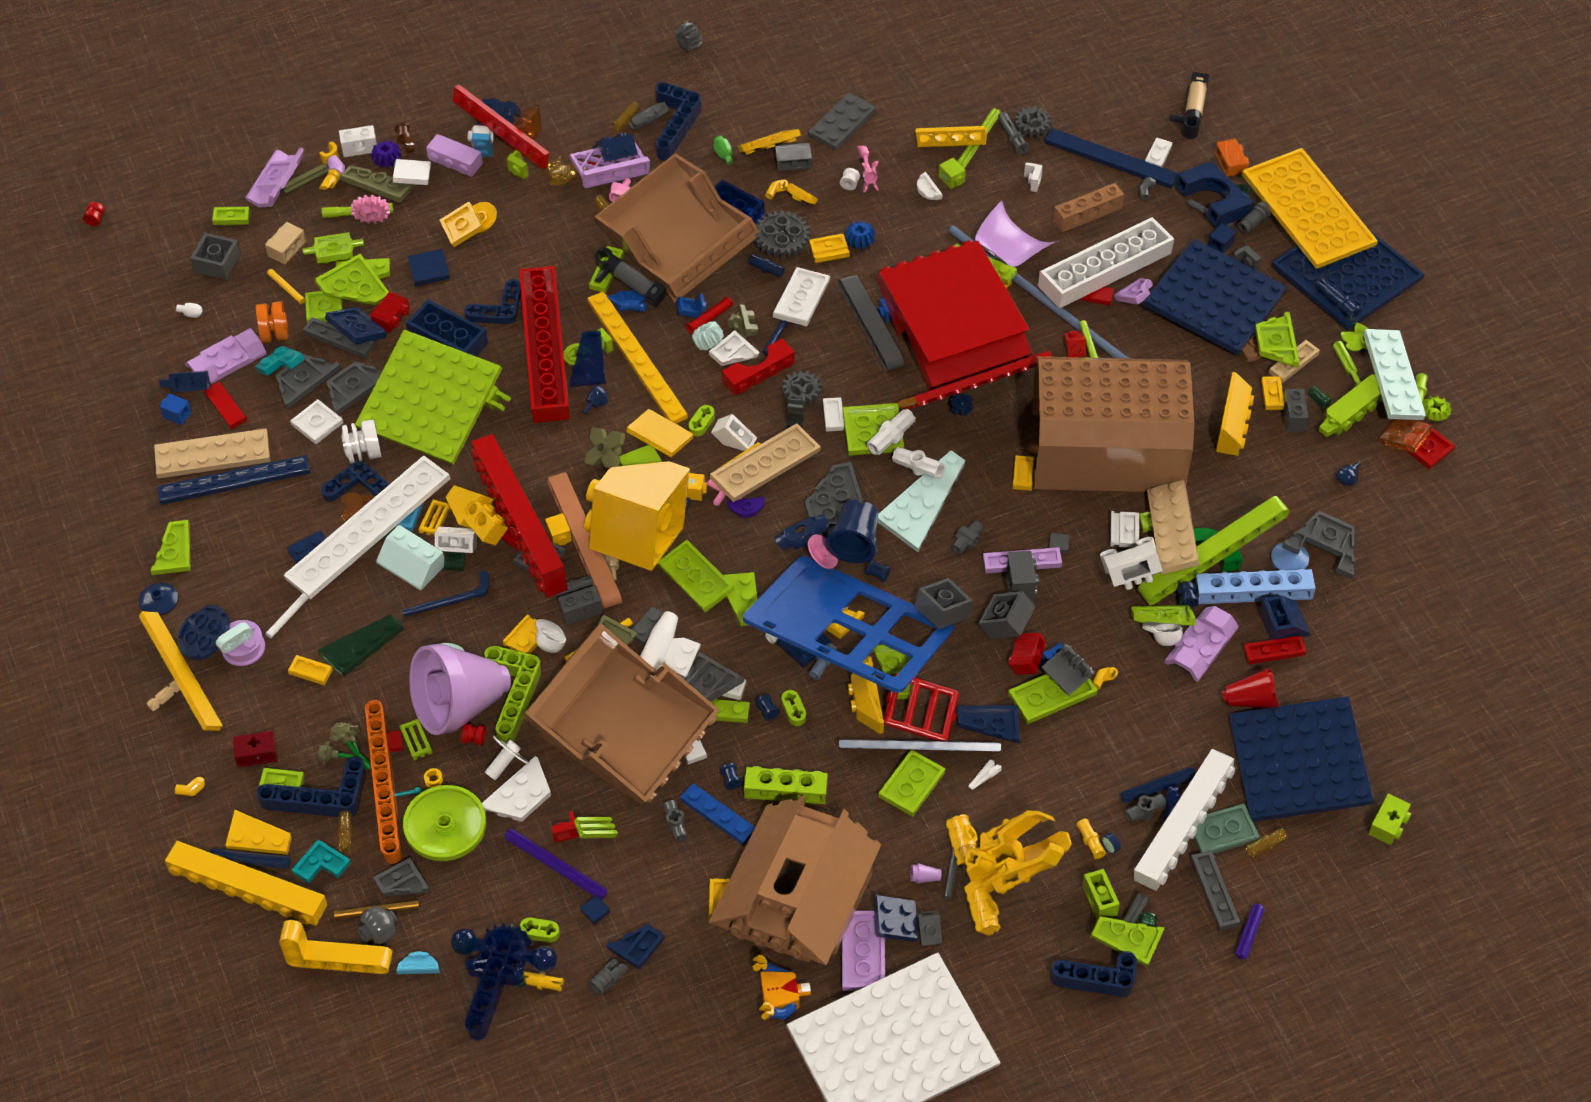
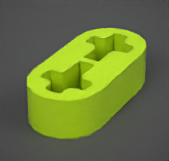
(704, 422)
(789, 709)
(540, 929)

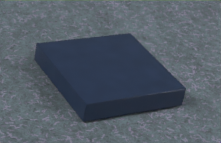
(428, 267)

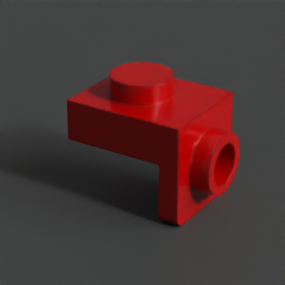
(1075, 344)

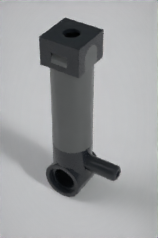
(631, 277)

